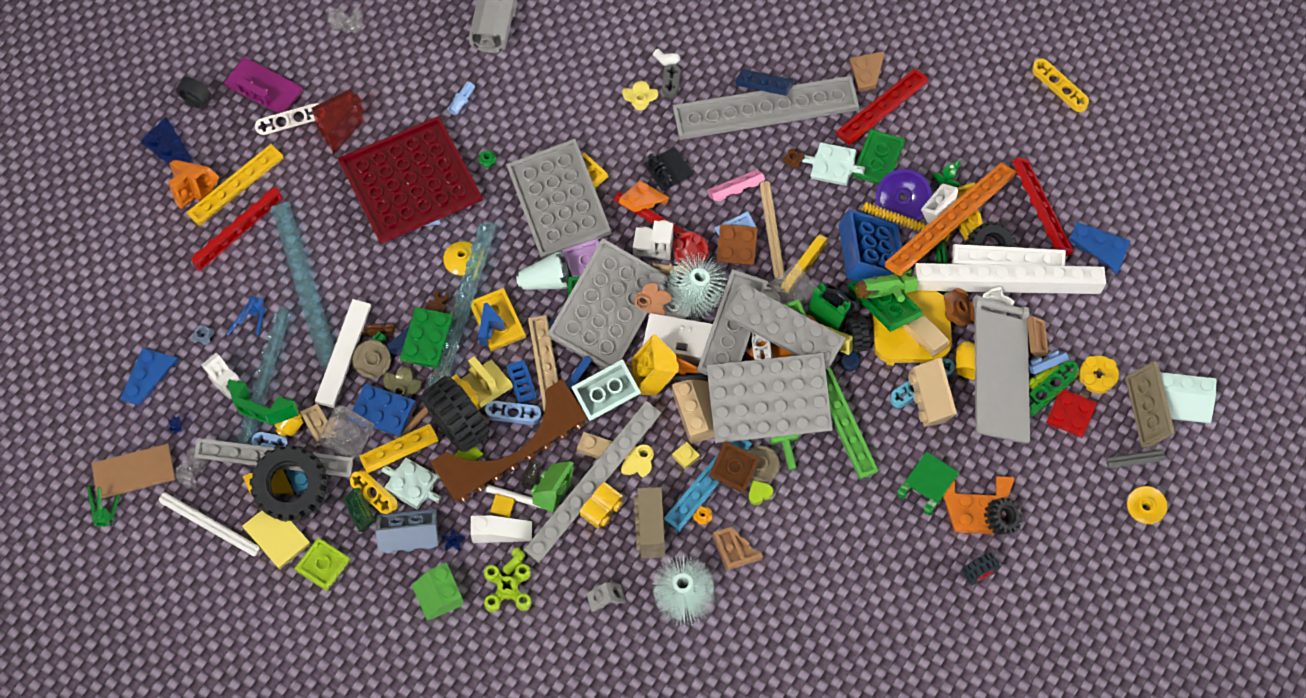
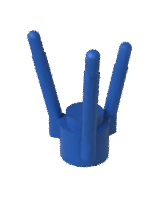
(253, 307)

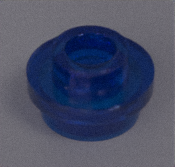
(174, 424)

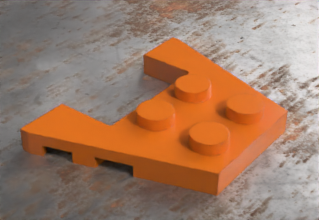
(968, 510)

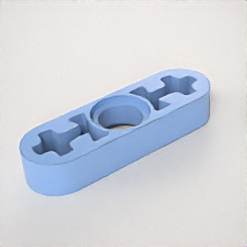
(528, 409)

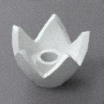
(996, 295)

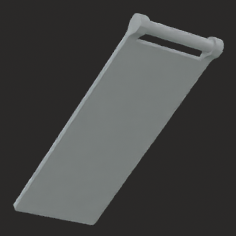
(1001, 371)

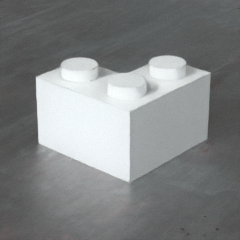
(654, 242)

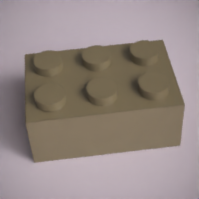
(649, 522)

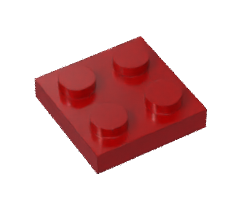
(1071, 413)

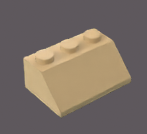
(932, 393)
(694, 407)

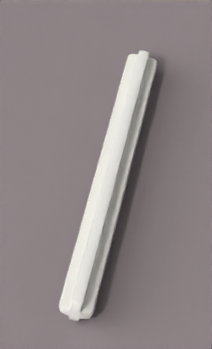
(209, 524)

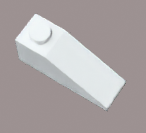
(499, 529)

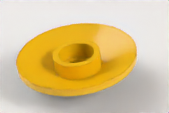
(453, 262)
(1150, 497)

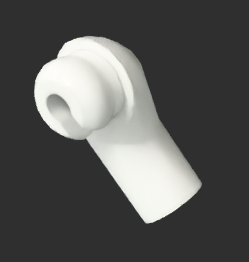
(666, 59)

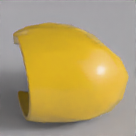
(965, 360)

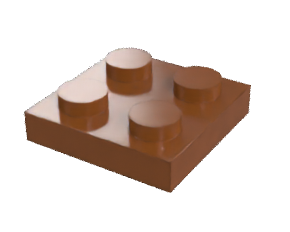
(737, 244)

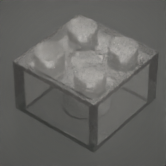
(346, 433)

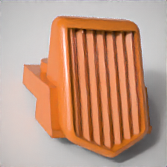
(191, 182)

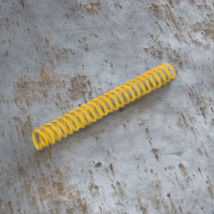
(894, 217)

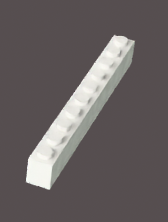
(1010, 278)

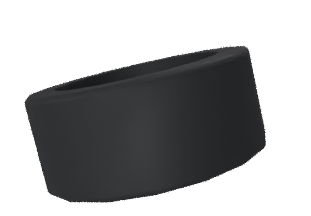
(193, 93)

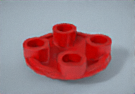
(690, 243)

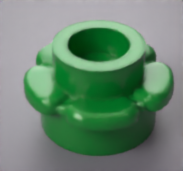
(487, 163)

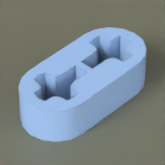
(270, 439)

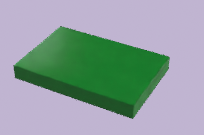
(879, 156)

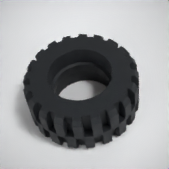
(455, 414)
(263, 475)

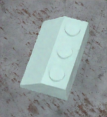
(606, 390)
(1190, 397)

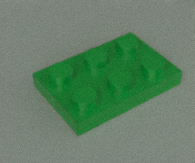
(426, 338)

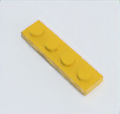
(398, 448)

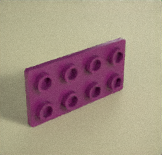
(263, 86)

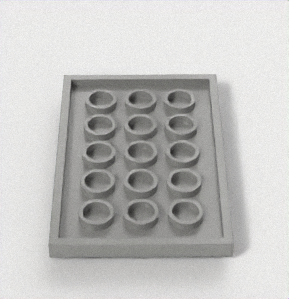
(558, 198)
(601, 308)
(769, 398)

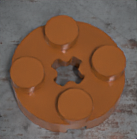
(958, 307)

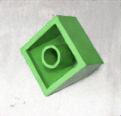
(553, 486)
(437, 592)

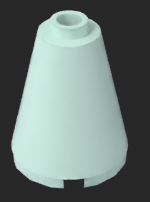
(545, 274)

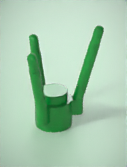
(101, 516)

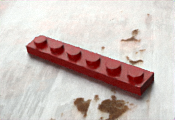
(881, 106)
(1040, 202)
(236, 229)

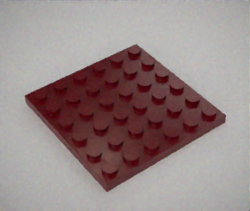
(410, 179)

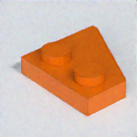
(642, 197)

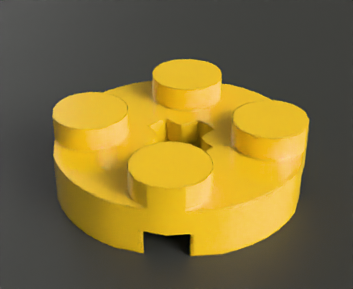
(1105, 366)

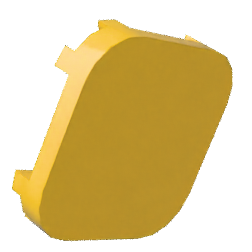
(899, 345)

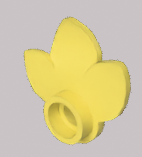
(640, 95)
(635, 463)

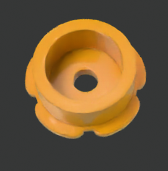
(705, 519)

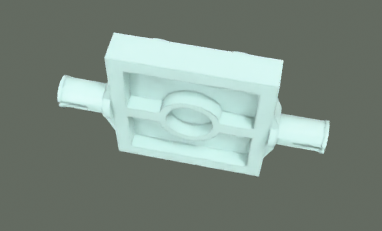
(833, 164)
(411, 483)

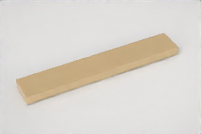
(543, 353)

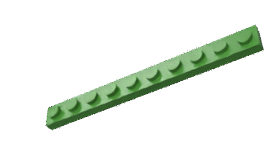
(844, 421)

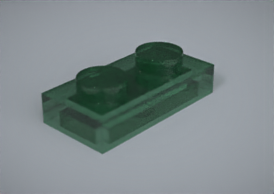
(359, 510)

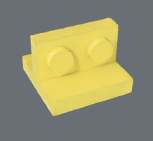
(487, 381)

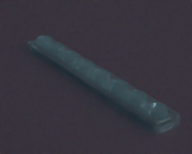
(265, 372)

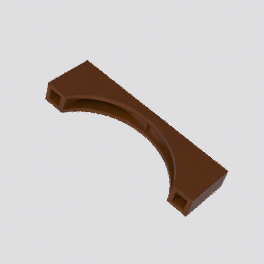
(465, 476)

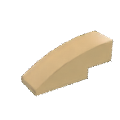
(927, 335)

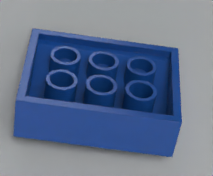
(867, 244)

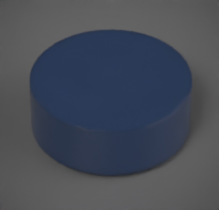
(850, 362)

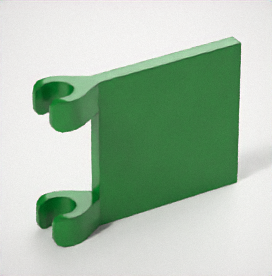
(824, 311)
(930, 479)

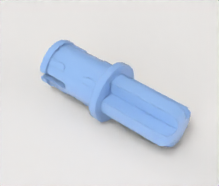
(461, 98)

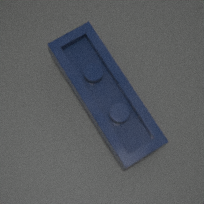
(764, 82)

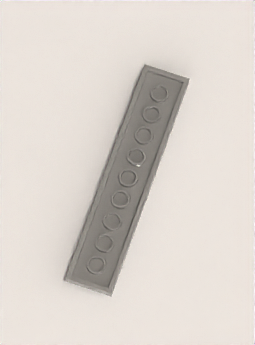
(765, 108)

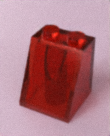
(338, 118)

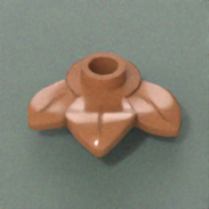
(654, 297)

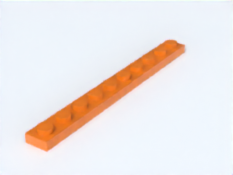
(950, 219)

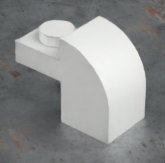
(219, 373)

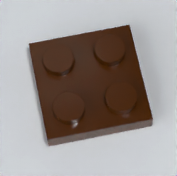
(733, 467)

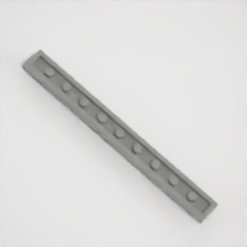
(591, 481)

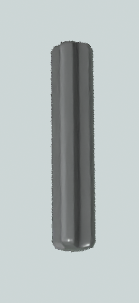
(1135, 458)

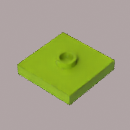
(322, 564)

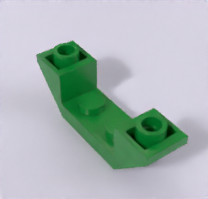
(280, 411)

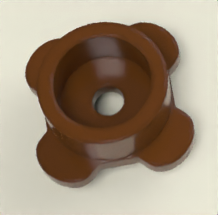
(793, 163)

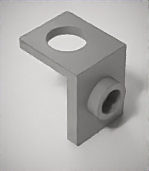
(604, 595)

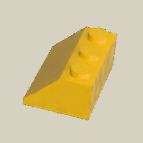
(653, 366)

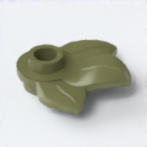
(402, 381)

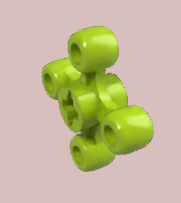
(507, 594)

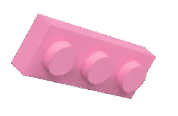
(736, 185)

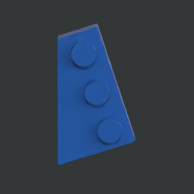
(1104, 246)
(147, 372)

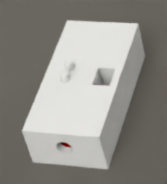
(682, 336)

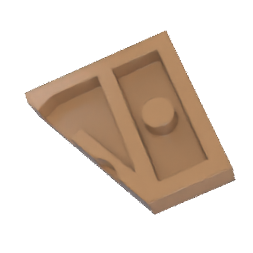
(866, 70)
(734, 549)

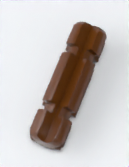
(372, 329)

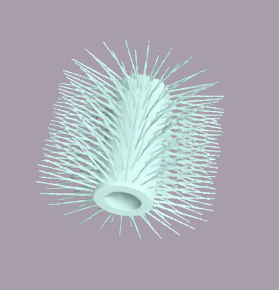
(695, 286)
(683, 590)

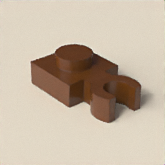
(438, 304)

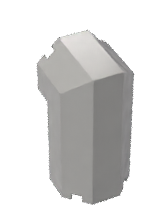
(492, 24)

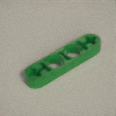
(1052, 391)

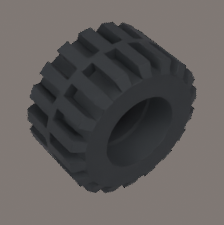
(992, 230)

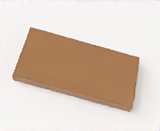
(134, 471)

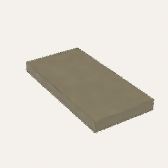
(1149, 405)

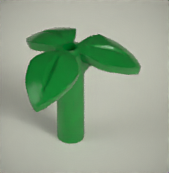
(949, 172)

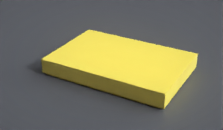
(277, 538)

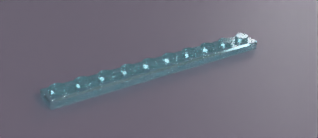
(304, 283)
(464, 298)

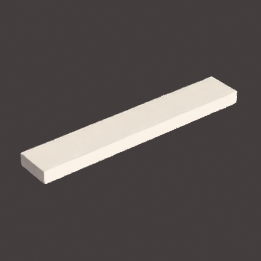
(1006, 256)
(343, 353)

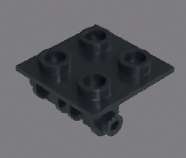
(668, 168)

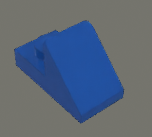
(489, 321)

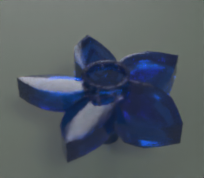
(453, 540)

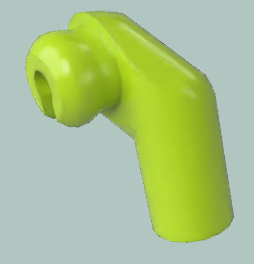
(515, 561)

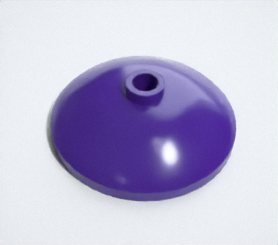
(900, 182)

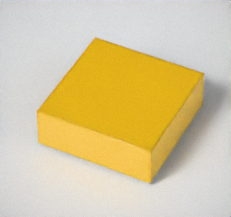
(502, 506)

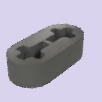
(674, 81)

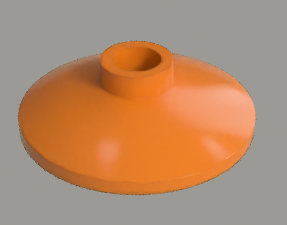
(685, 367)

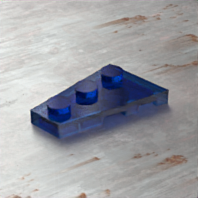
(166, 144)

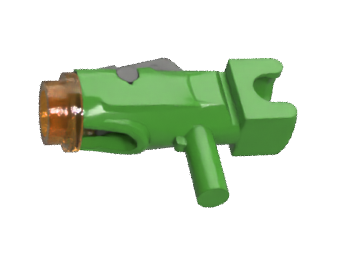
(887, 285)

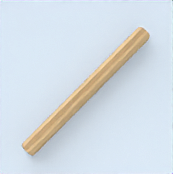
(771, 226)

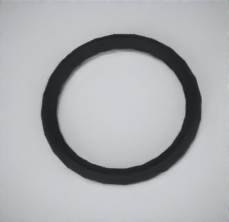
(689, 376)

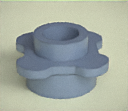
(202, 330)

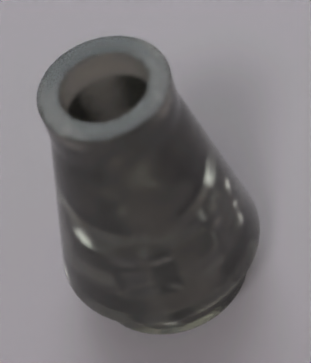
(531, 475)

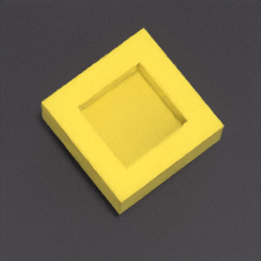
(686, 455)

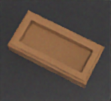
(1037, 336)

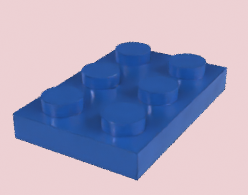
(385, 409)

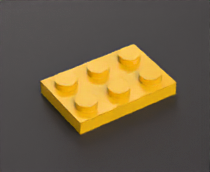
(502, 306)

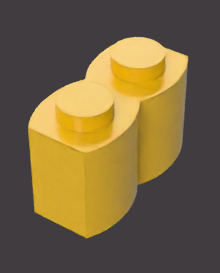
(601, 506)

